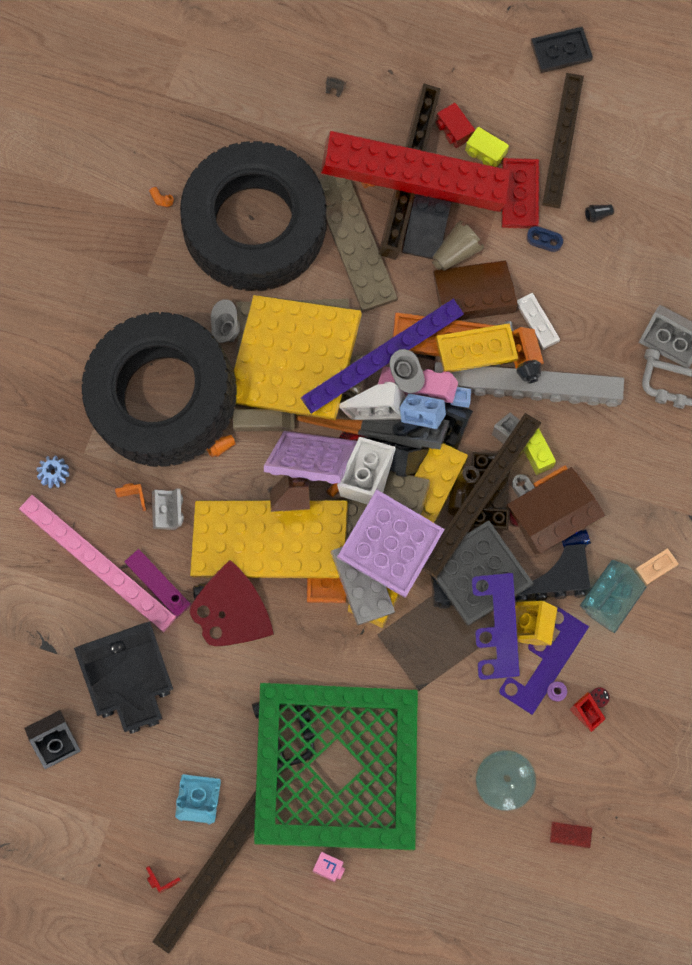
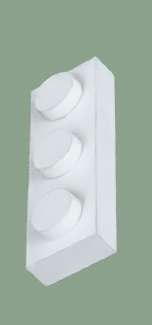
(537, 320)

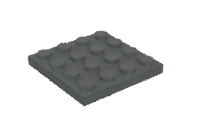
(479, 555)

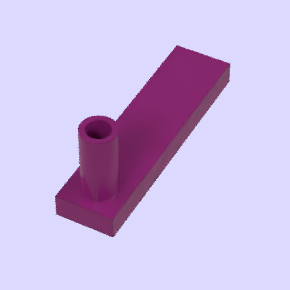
(157, 583)

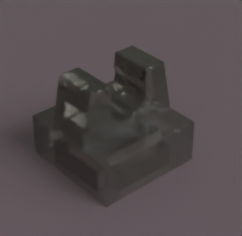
(336, 83)

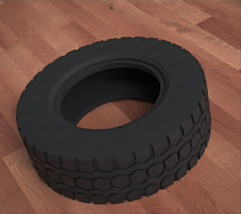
(243, 168)
(130, 348)

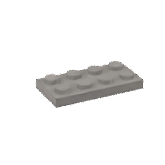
(365, 596)

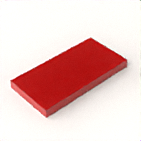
(522, 193)

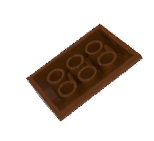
(477, 289)
(555, 510)

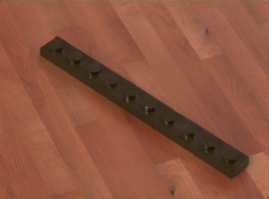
(481, 494)
(208, 877)

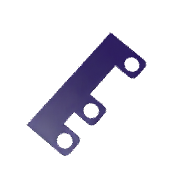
(505, 630)
(553, 660)

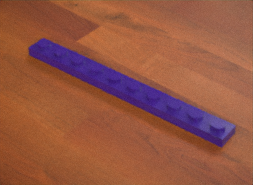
(381, 356)

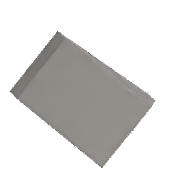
(505, 427)

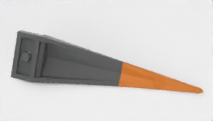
(382, 430)

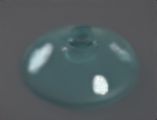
(502, 794)

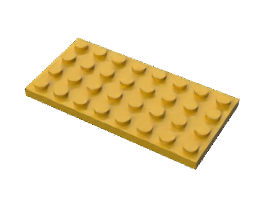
(267, 541)

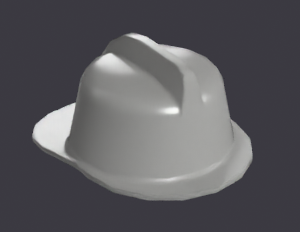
(224, 321)
(406, 371)

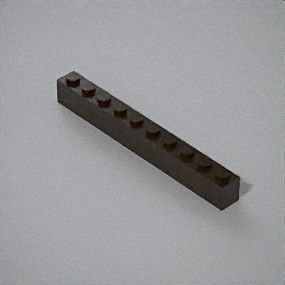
(401, 200)

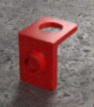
(154, 882)

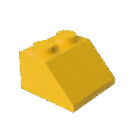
(535, 622)

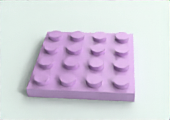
(310, 457)
(390, 543)

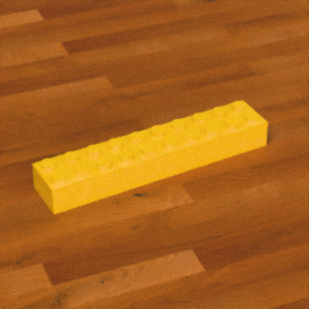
(442, 470)

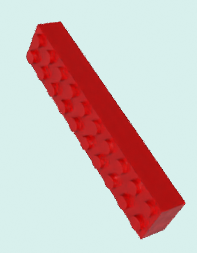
(415, 171)

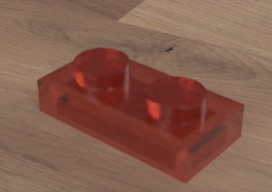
(570, 835)

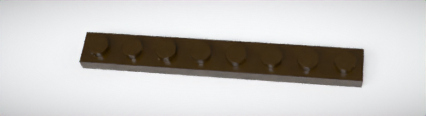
(563, 140)

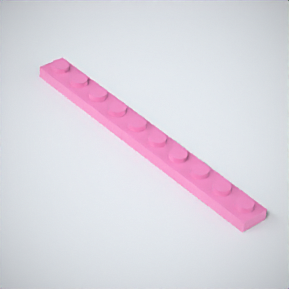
(97, 563)

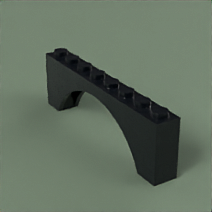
(564, 579)

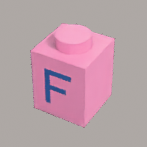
(329, 867)

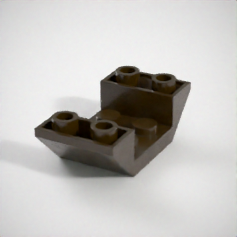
(496, 509)

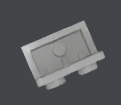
(167, 509)

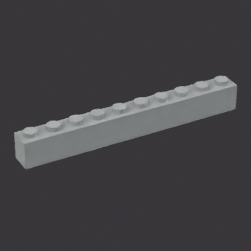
(550, 385)

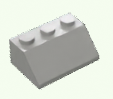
(670, 336)

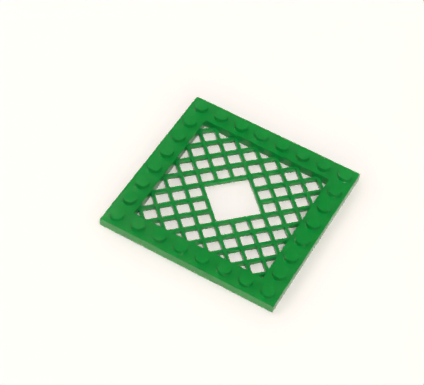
(305, 835)

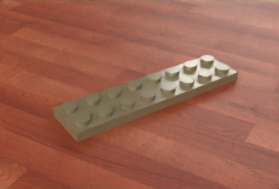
(356, 244)

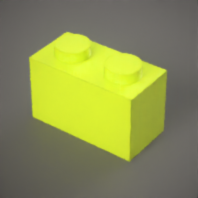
(486, 147)
(539, 454)

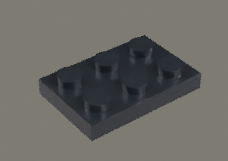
(561, 49)

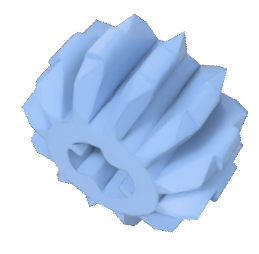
(45, 471)

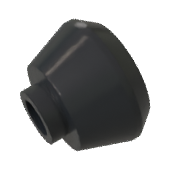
(529, 371)

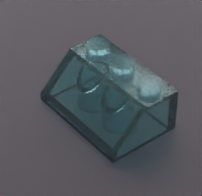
(613, 595)

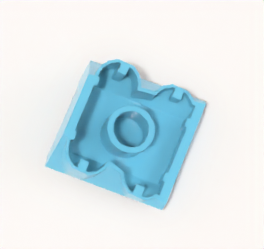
(197, 799)

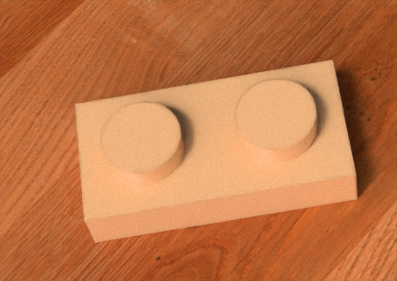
(656, 567)

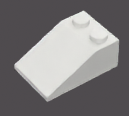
(375, 403)
(366, 470)

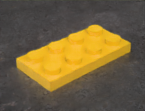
(476, 348)

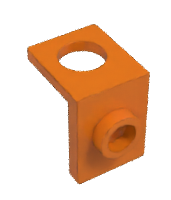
(131, 489)

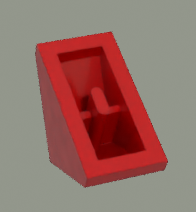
(588, 712)

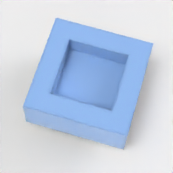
(462, 397)

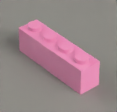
(436, 385)

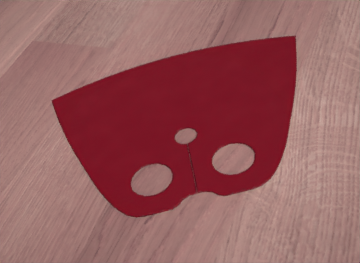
(244, 610)

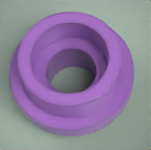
(550, 691)

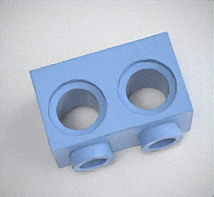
(422, 411)

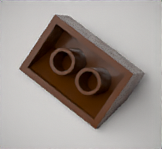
(290, 494)

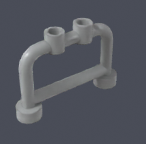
(652, 357)

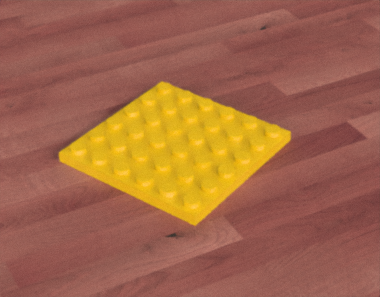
(292, 351)

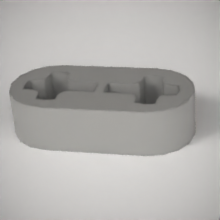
(527, 485)

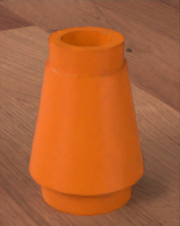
(221, 445)

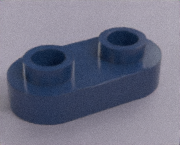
(545, 237)

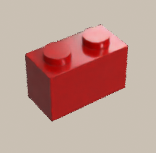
(454, 125)

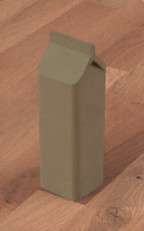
(262, 420)

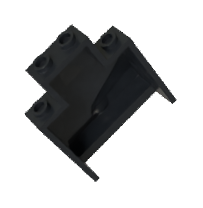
(126, 675)

